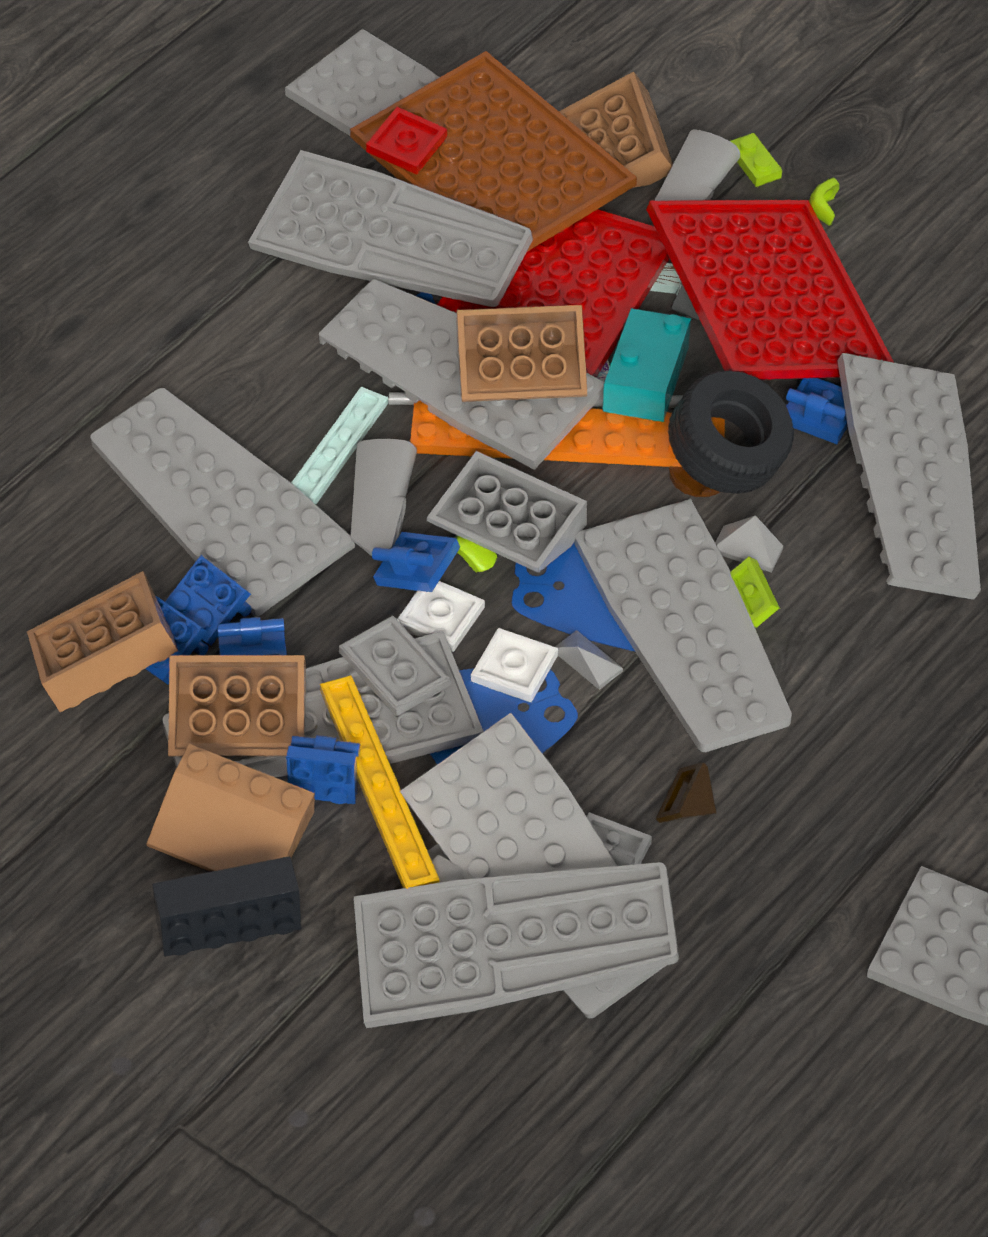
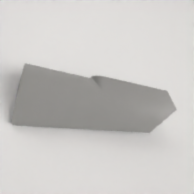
(699, 167)
(380, 491)

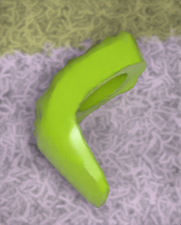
(821, 195)
(476, 555)

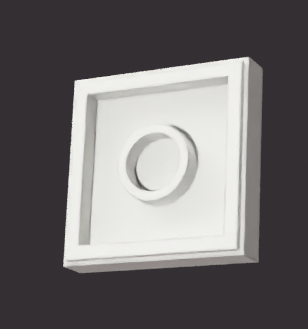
(442, 610)
(514, 665)

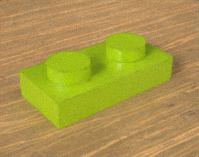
(756, 160)
(754, 591)

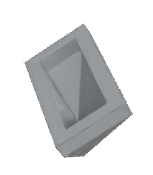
(750, 539)
(588, 660)

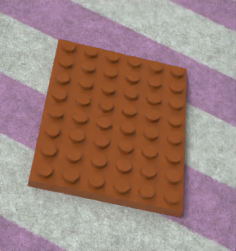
(506, 150)

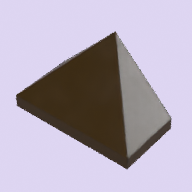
(689, 795)

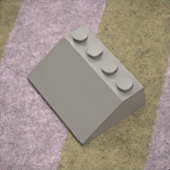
(510, 512)

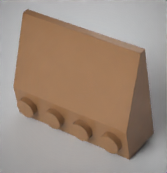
(625, 126)
(521, 353)
(101, 642)
(236, 703)
(228, 814)

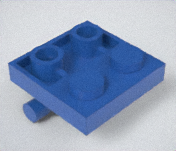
(818, 409)
(415, 561)
(209, 598)
(186, 636)
(252, 637)
(324, 767)

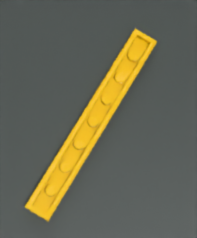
(379, 784)

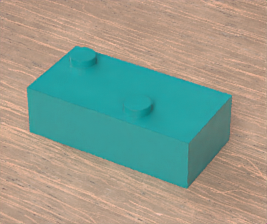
(646, 365)

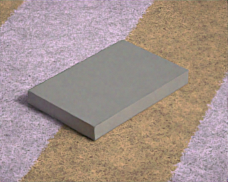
(394, 666)

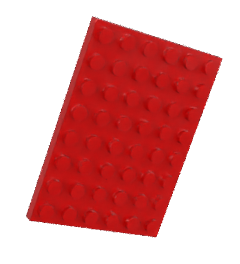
(594, 263)
(766, 286)

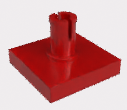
(406, 140)

